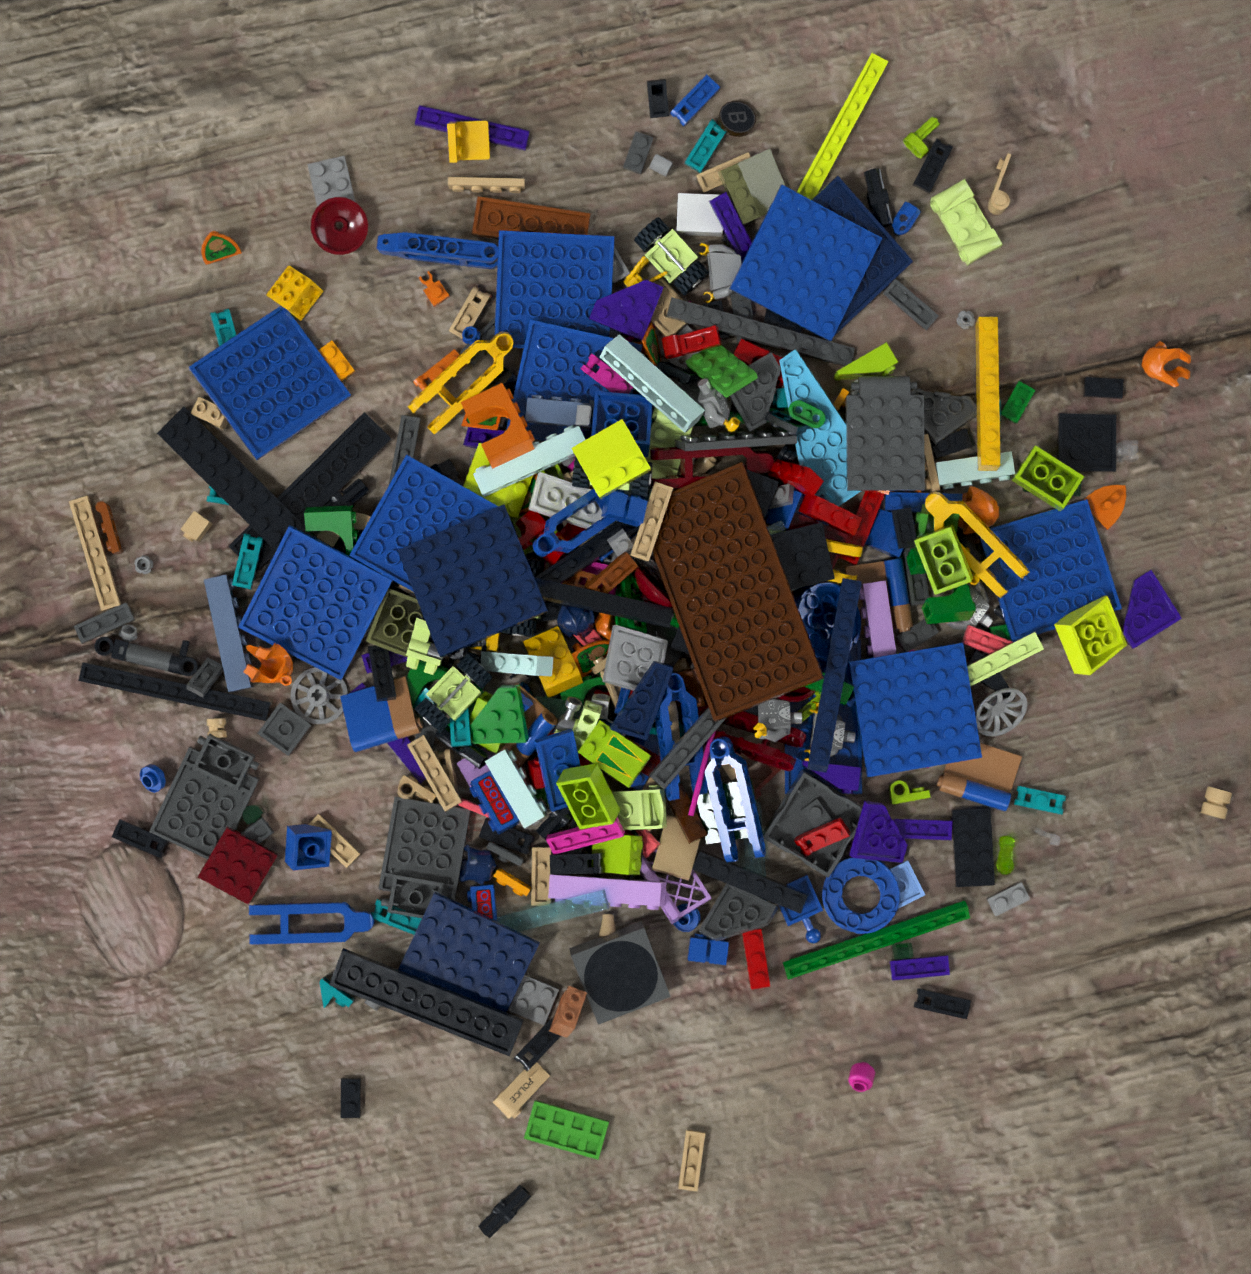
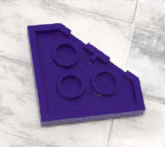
(628, 309)
(1147, 610)
(877, 835)

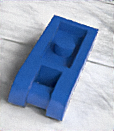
(695, 100)

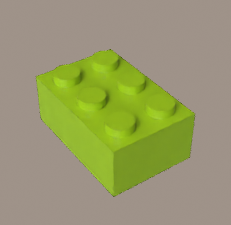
(1047, 478)
(943, 559)
(588, 796)

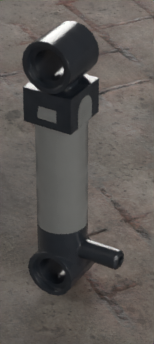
(149, 656)

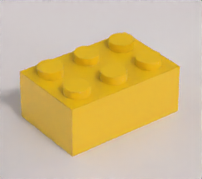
(564, 671)

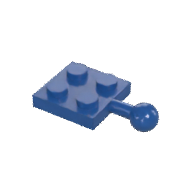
(811, 907)

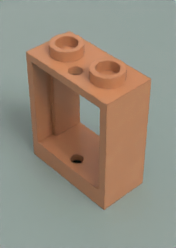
(569, 1011)

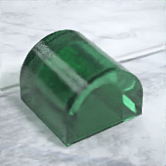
(252, 813)
(902, 951)

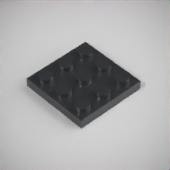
(1087, 442)
(804, 555)

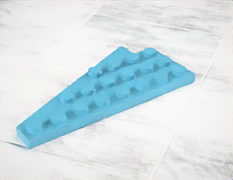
(821, 447)

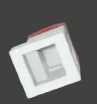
(604, 699)

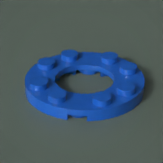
(809, 601)
(861, 922)

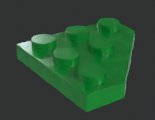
(501, 718)

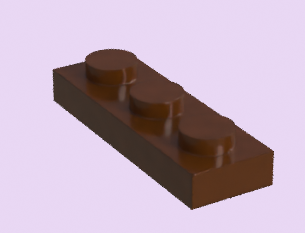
(689, 824)

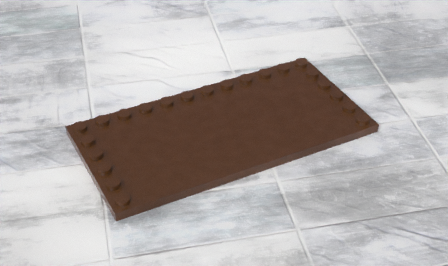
(732, 595)

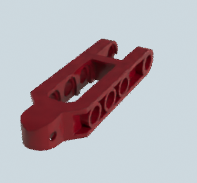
(755, 461)
(759, 752)

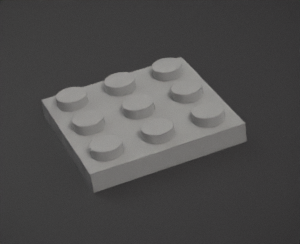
(631, 656)

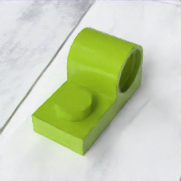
(905, 796)

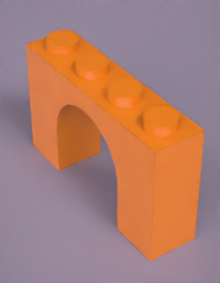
(515, 439)

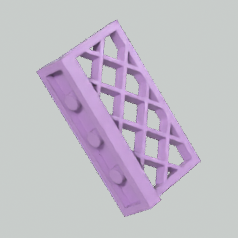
(670, 907)

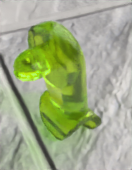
(1005, 857)

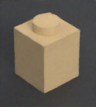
(195, 527)

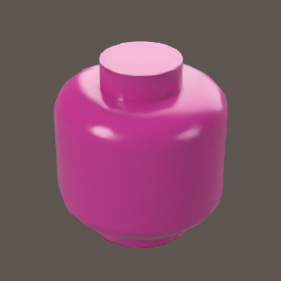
(861, 1076)

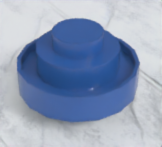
(152, 778)
(689, 921)

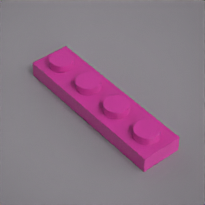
(579, 838)

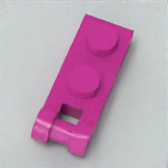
(606, 376)

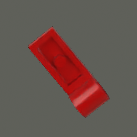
(691, 342)

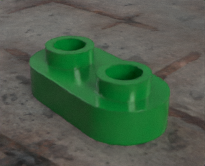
(807, 414)

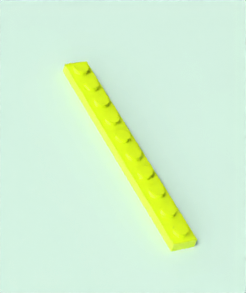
(842, 126)

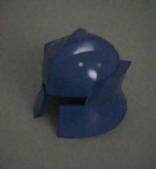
(575, 621)
(478, 867)

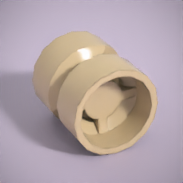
(1216, 802)

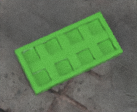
(722, 370)
(566, 1129)

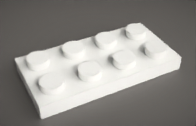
(555, 494)

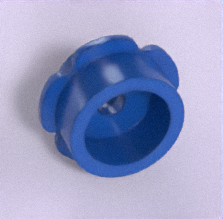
(467, 332)

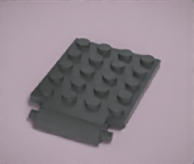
(885, 435)
(206, 795)
(422, 855)

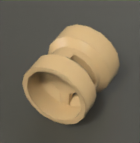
(216, 727)

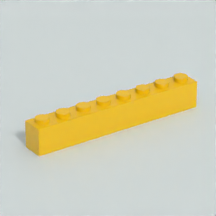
(987, 394)

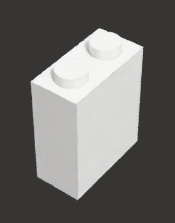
(696, 215)

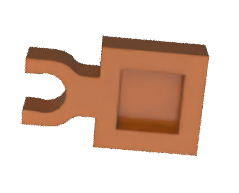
(435, 291)

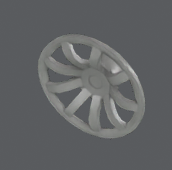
(318, 696)
(997, 707)

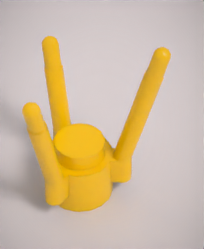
(634, 277)

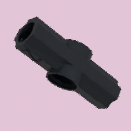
(878, 197)
(350, 495)
(471, 753)
(554, 822)
(504, 1211)

